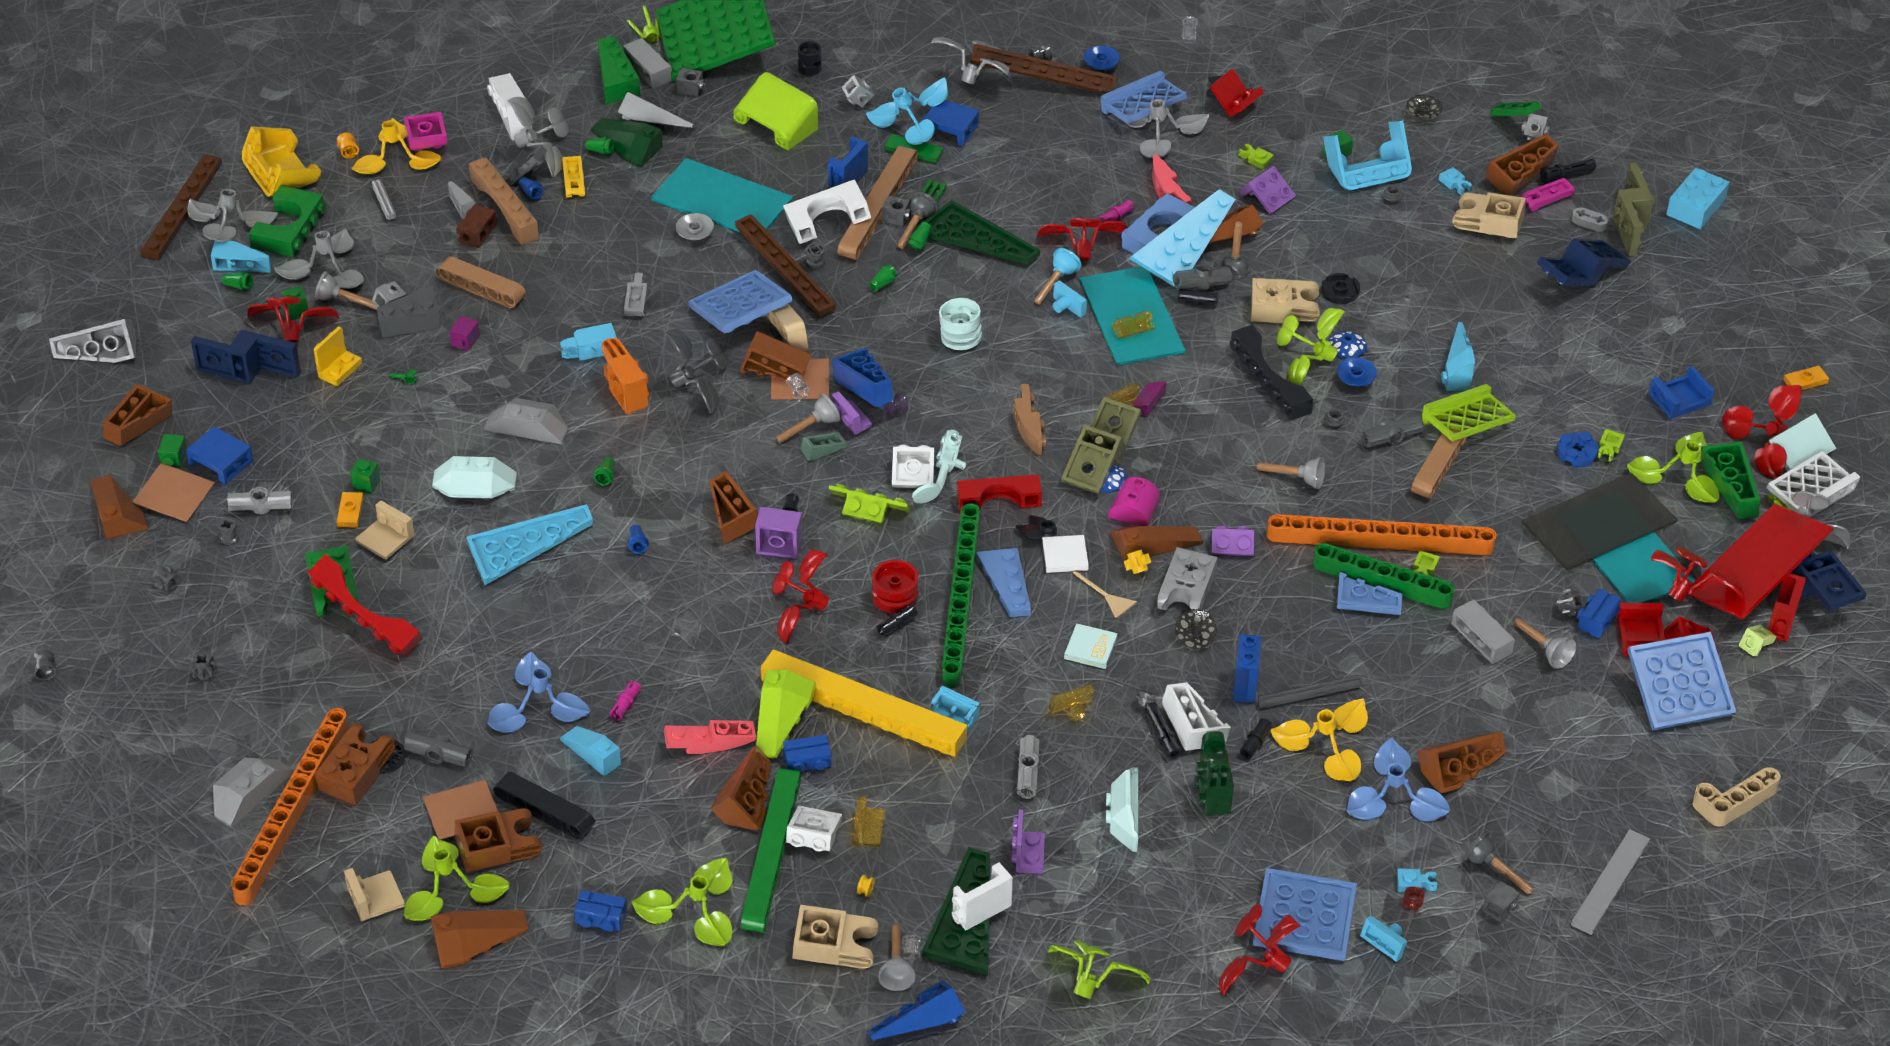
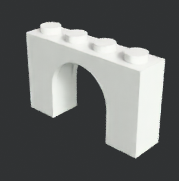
(841, 197)

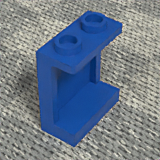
(954, 119)
(851, 167)
(1682, 394)
(221, 454)
(1247, 668)

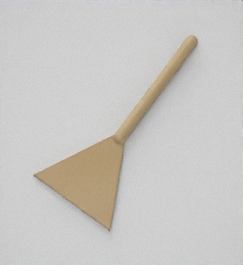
(1117, 604)

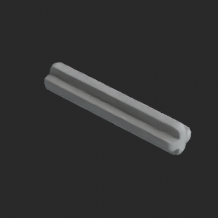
(383, 199)

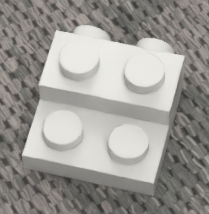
(912, 466)
(813, 828)

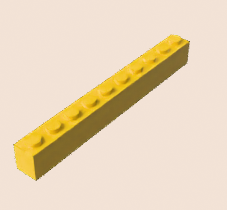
(874, 706)

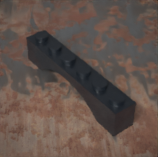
(1290, 397)

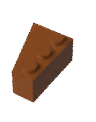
(136, 414)
(733, 508)

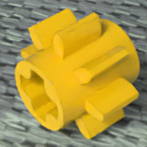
(1137, 561)

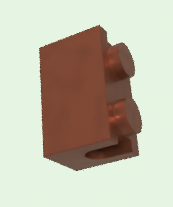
(476, 226)

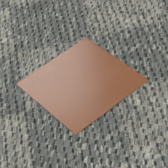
(815, 376)
(173, 492)
(458, 804)

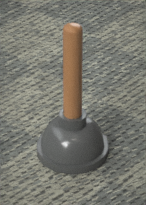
(922, 207)
(1235, 261)
(1482, 851)

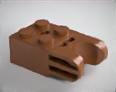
(353, 765)
(494, 839)

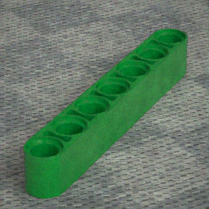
(1387, 575)

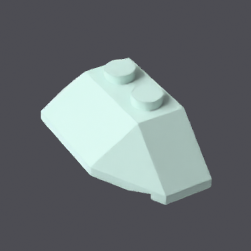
(474, 477)
(1124, 808)

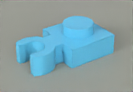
(1454, 179)
(1413, 877)

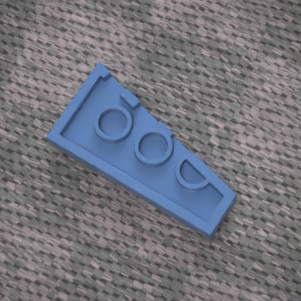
(1007, 579)

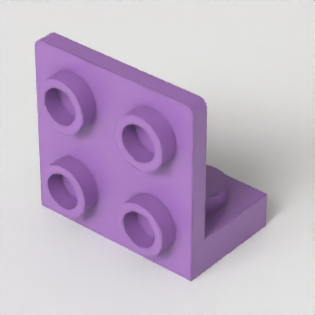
(1269, 189)
(1029, 846)

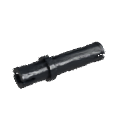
(1166, 737)

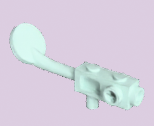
(945, 461)

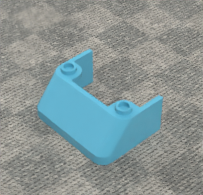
(1391, 166)

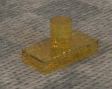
(1126, 394)
(1072, 700)

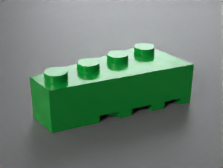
(616, 71)
(1733, 477)

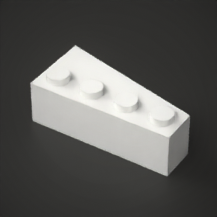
(502, 89)

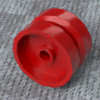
(894, 585)

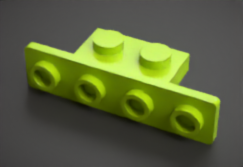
(866, 506)

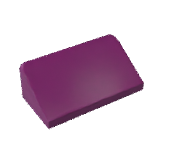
(1150, 397)

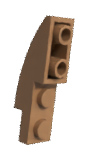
(1029, 421)

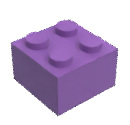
(778, 533)

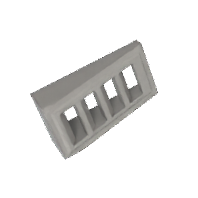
(460, 199)

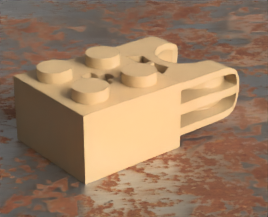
(1490, 214)
(1278, 298)
(830, 935)

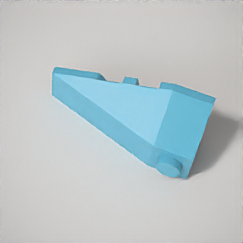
(1460, 363)

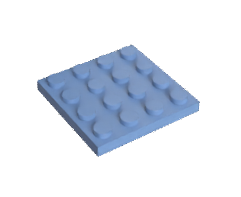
(740, 301)
(1681, 681)
(1316, 903)

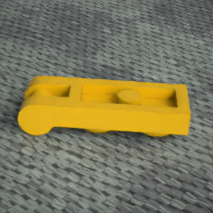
(573, 176)

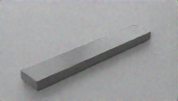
(1610, 882)

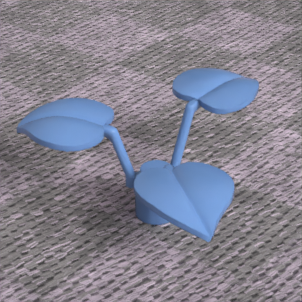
(536, 674)
(1395, 762)

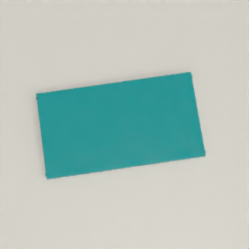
(720, 195)
(1124, 295)
(1635, 574)

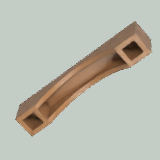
(520, 220)

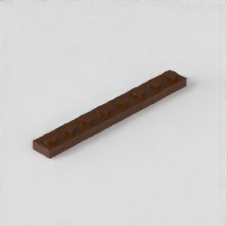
(1046, 69)
(177, 212)
(785, 265)

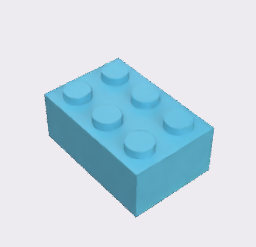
(1698, 198)

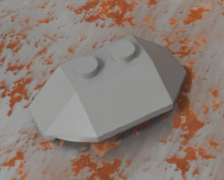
(528, 420)
(247, 787)

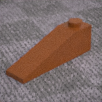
(116, 508)
(468, 933)

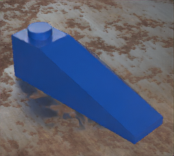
(934, 1007)

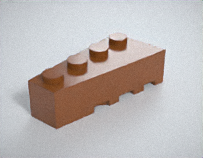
(1520, 166)

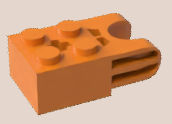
(624, 376)

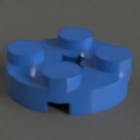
(1567, 449)

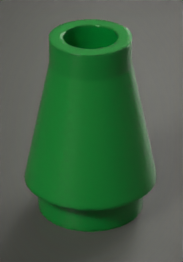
(600, 145)
(920, 236)
(885, 276)
(238, 280)
(604, 472)

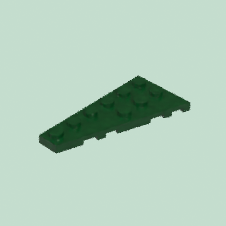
(969, 230)
(950, 941)

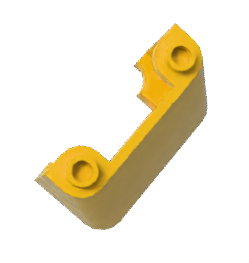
(272, 160)

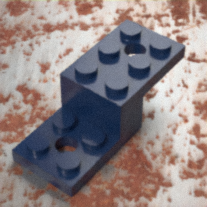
(1583, 262)
(246, 356)
(1823, 574)

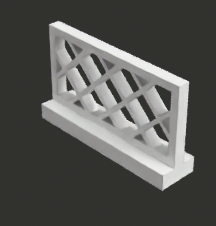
(1837, 487)

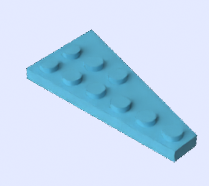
(1185, 240)
(513, 545)

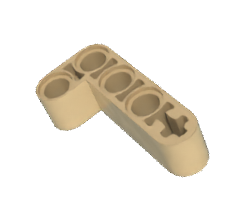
(790, 326)
(1726, 807)

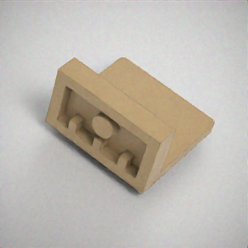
(388, 532)
(373, 894)

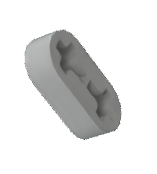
(1589, 219)

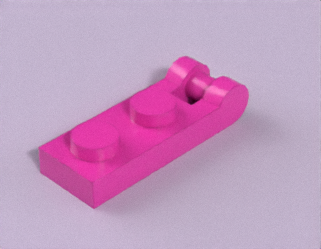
(1548, 193)

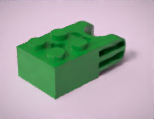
(342, 558)

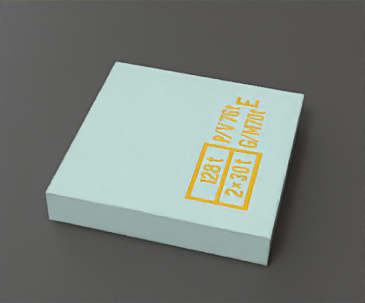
(1090, 646)

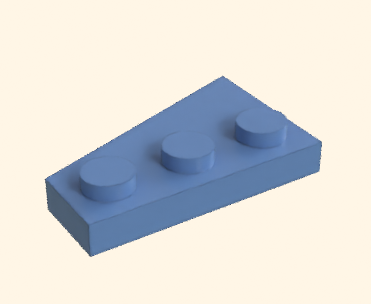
(1363, 597)

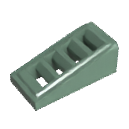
(816, 447)

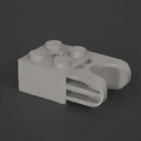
(1188, 579)

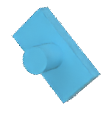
(1068, 298)
(1384, 938)

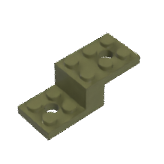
(1633, 209)
(1101, 445)

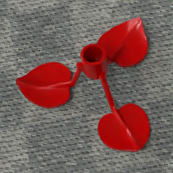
(1083, 247)
(290, 329)
(1738, 423)
(1682, 586)
(813, 598)
(1273, 955)

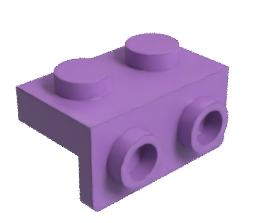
(851, 414)
(1232, 541)

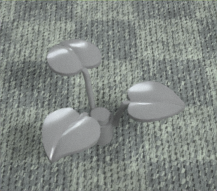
(971, 71)
(1188, 125)
(527, 137)
(227, 201)
(325, 245)
(1817, 501)

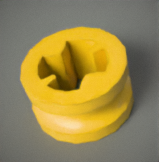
(865, 885)

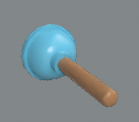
(1064, 263)

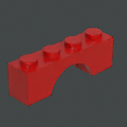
(1021, 489)

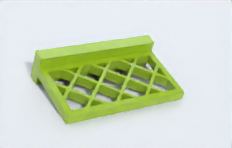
(1463, 404)

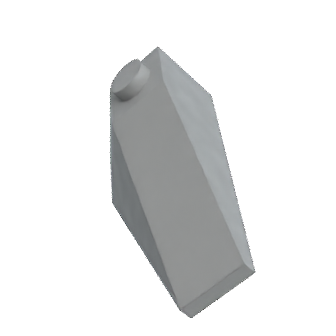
(644, 111)
(101, 343)

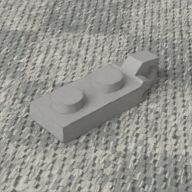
(636, 297)

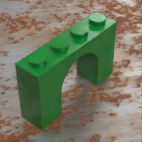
(289, 238)

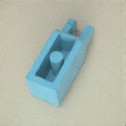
(587, 342)

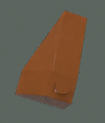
(1245, 214)
(1154, 539)
(1455, 762)
(744, 794)

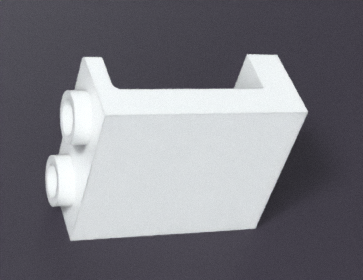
(984, 900)

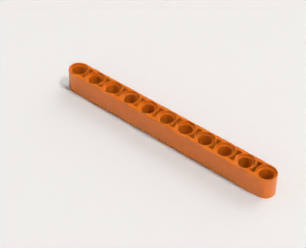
(1381, 534)
(287, 809)

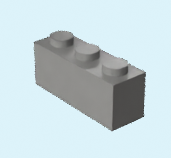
(648, 63)
(1483, 631)

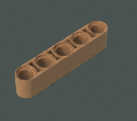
(481, 282)
(1436, 466)

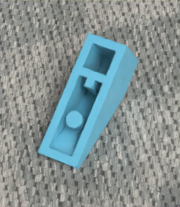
(238, 257)
(594, 749)

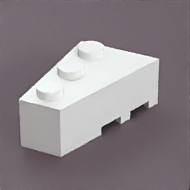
(1190, 715)

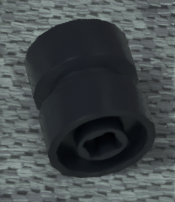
(809, 58)

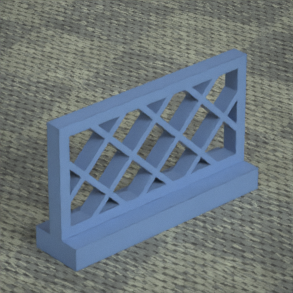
(1140, 90)

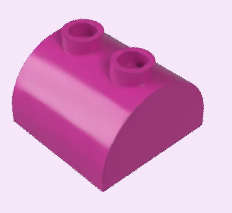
(425, 131)
(1135, 502)

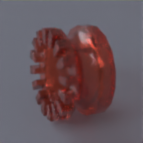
(1413, 903)

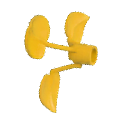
(391, 133)
(1351, 717)

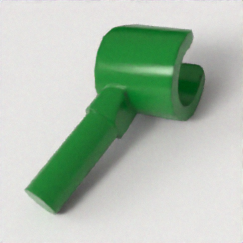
(409, 377)

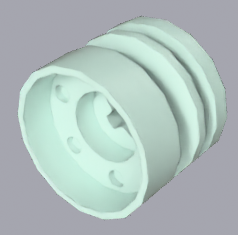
(960, 323)

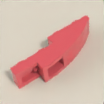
(1165, 181)
(716, 737)

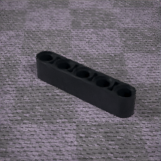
(544, 805)

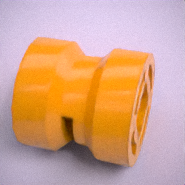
(347, 145)

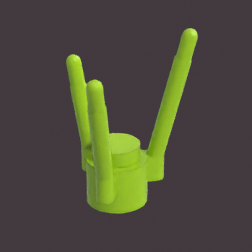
(650, 32)

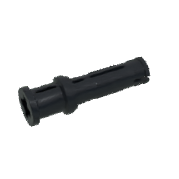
(1560, 171)

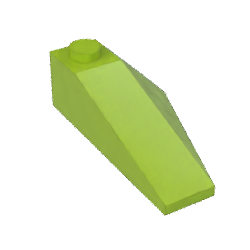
(781, 704)

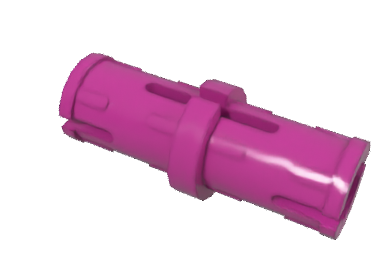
(1117, 212)
(625, 700)

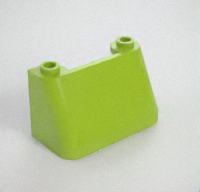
(779, 108)

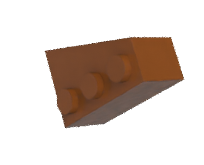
(774, 358)

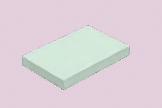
(1804, 441)

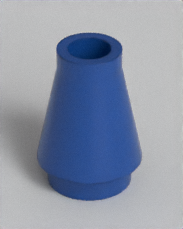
(531, 188)
(637, 540)

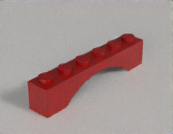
(395, 631)

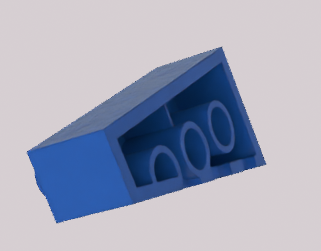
(863, 377)

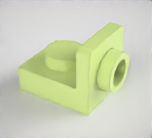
(1755, 638)

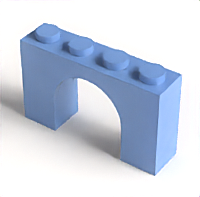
(1163, 213)

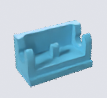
(956, 706)

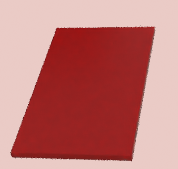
(1761, 559)

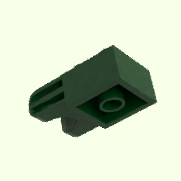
(1214, 775)

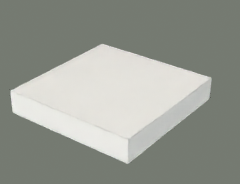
(1065, 553)

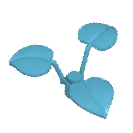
(886, 114)

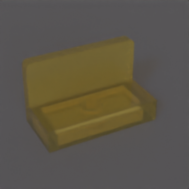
(867, 824)

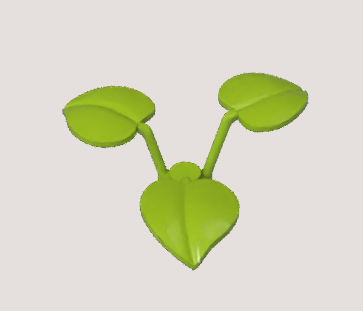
(1323, 349)
(1689, 450)
(442, 858)
(712, 929)
(1085, 981)

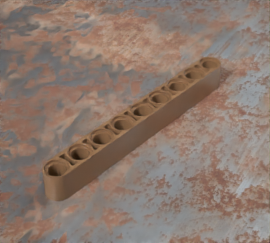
(889, 184)

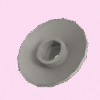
(694, 226)

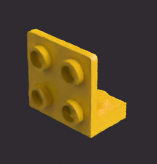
(333, 359)

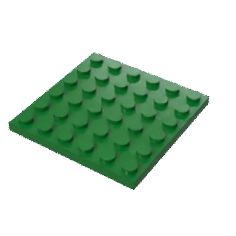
(713, 32)

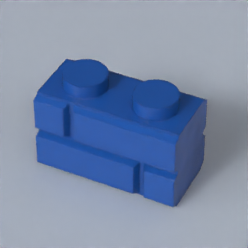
(1598, 613)
(807, 753)
(600, 911)

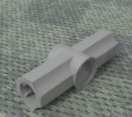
(260, 500)
(1028, 767)

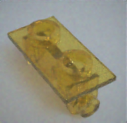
(1128, 326)

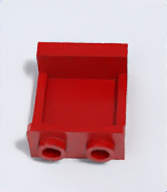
(1786, 606)
(1639, 624)

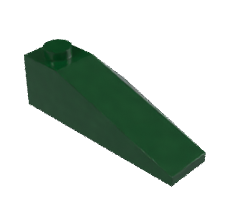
(633, 140)

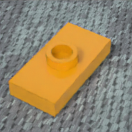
(1807, 378)
(350, 509)

